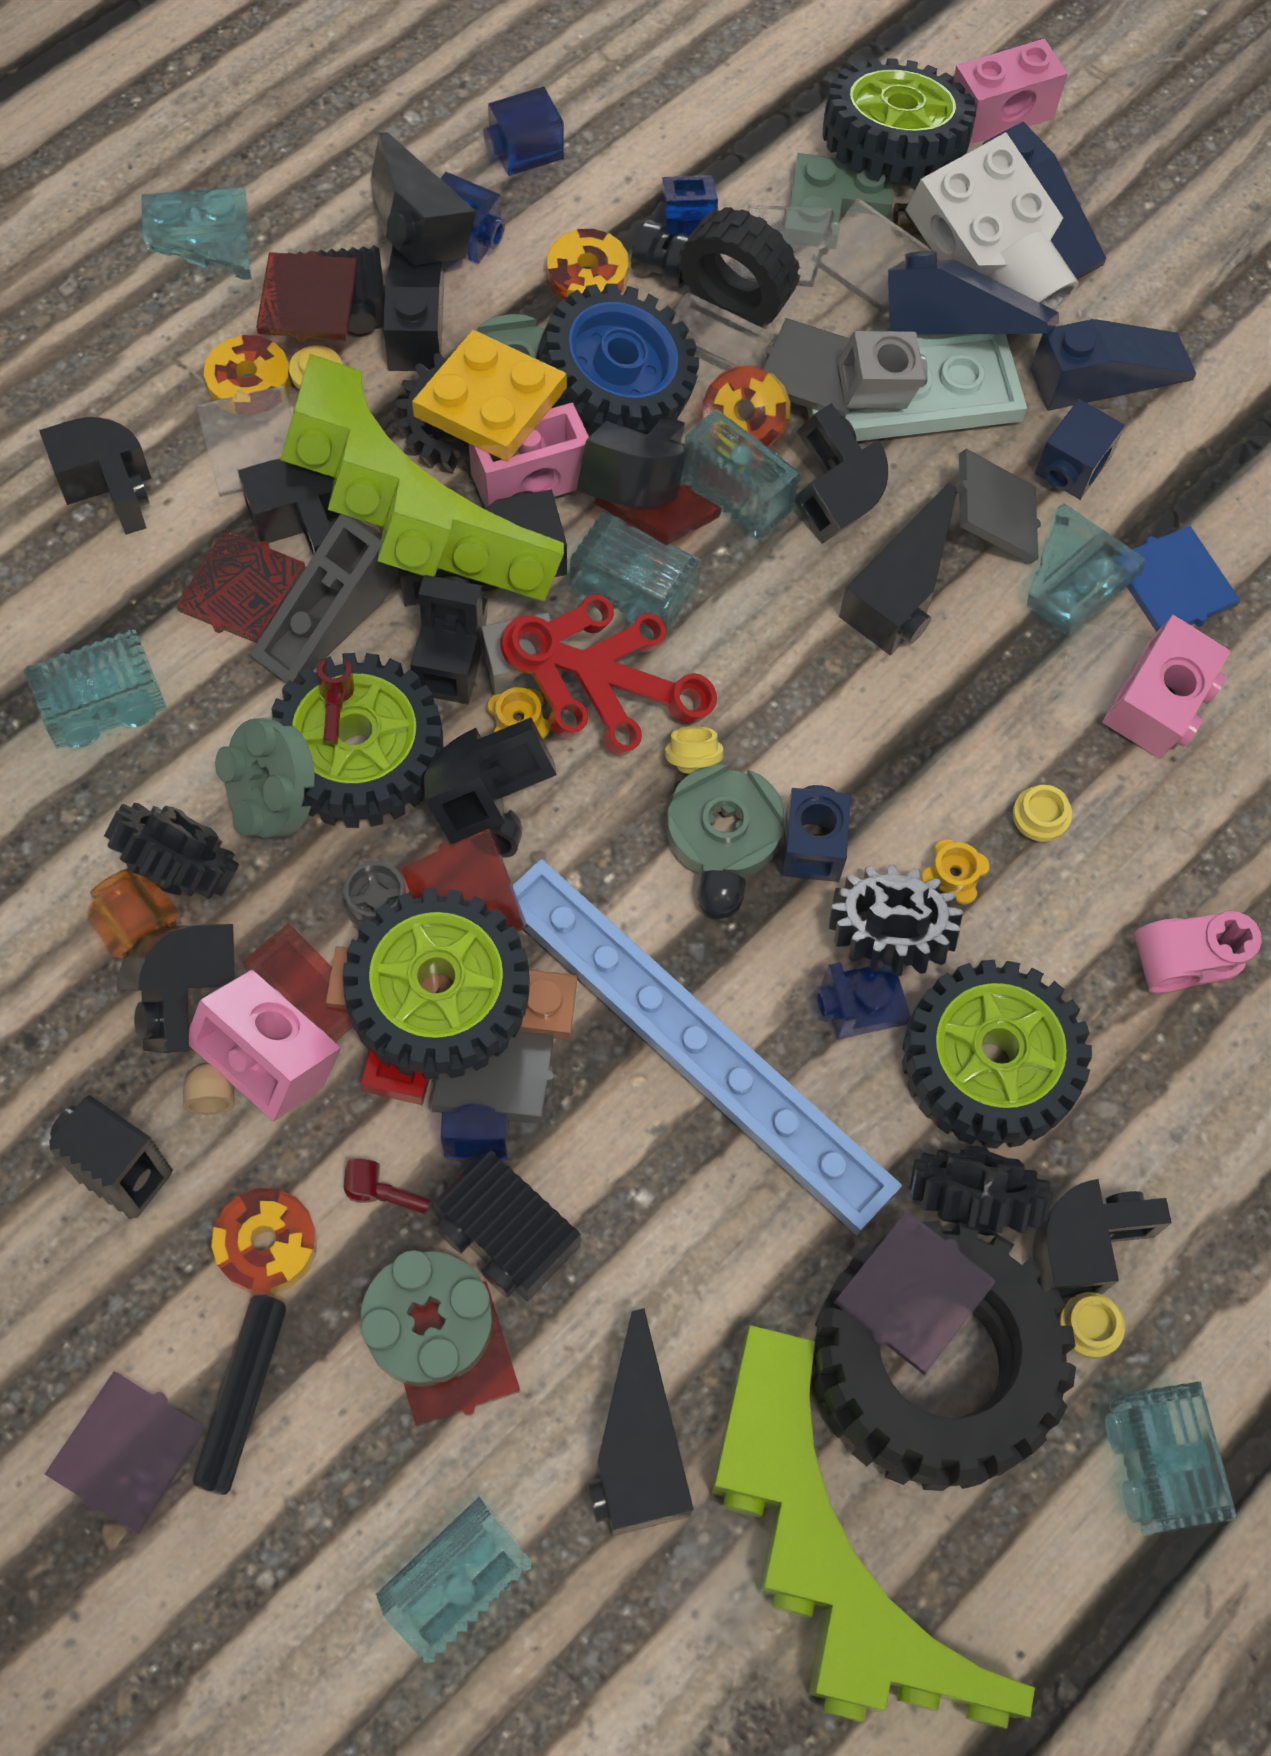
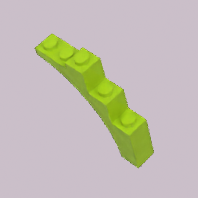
(420, 517)
(810, 1563)

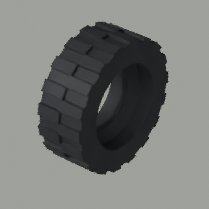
(753, 245)

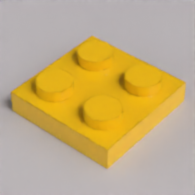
(489, 395)

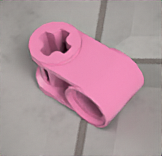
(1187, 952)

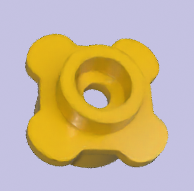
(518, 701)
(960, 856)

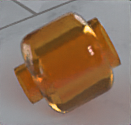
(127, 910)

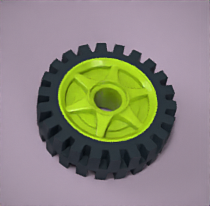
(897, 119)
(390, 764)
(446, 1028)
(988, 1097)

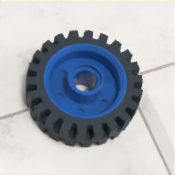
(620, 358)

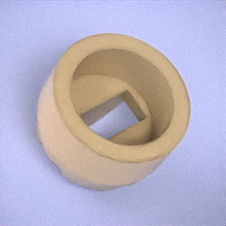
(207, 1091)

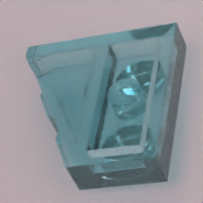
(200, 227)
(1080, 571)

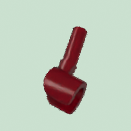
(334, 692)
(363, 1186)

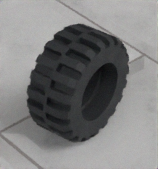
(963, 1448)

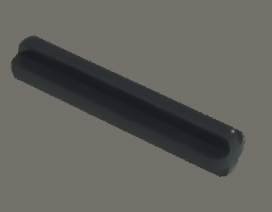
(239, 1395)

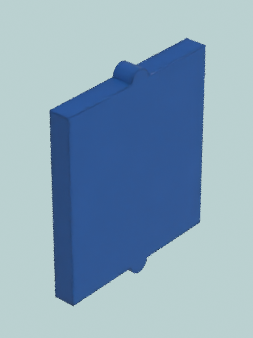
(1180, 581)

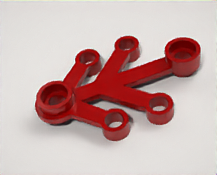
(598, 671)

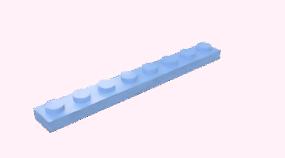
(704, 1050)

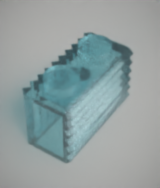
(739, 473)
(633, 570)
(95, 690)
(1169, 1459)
(453, 1580)

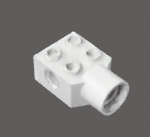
(995, 220)

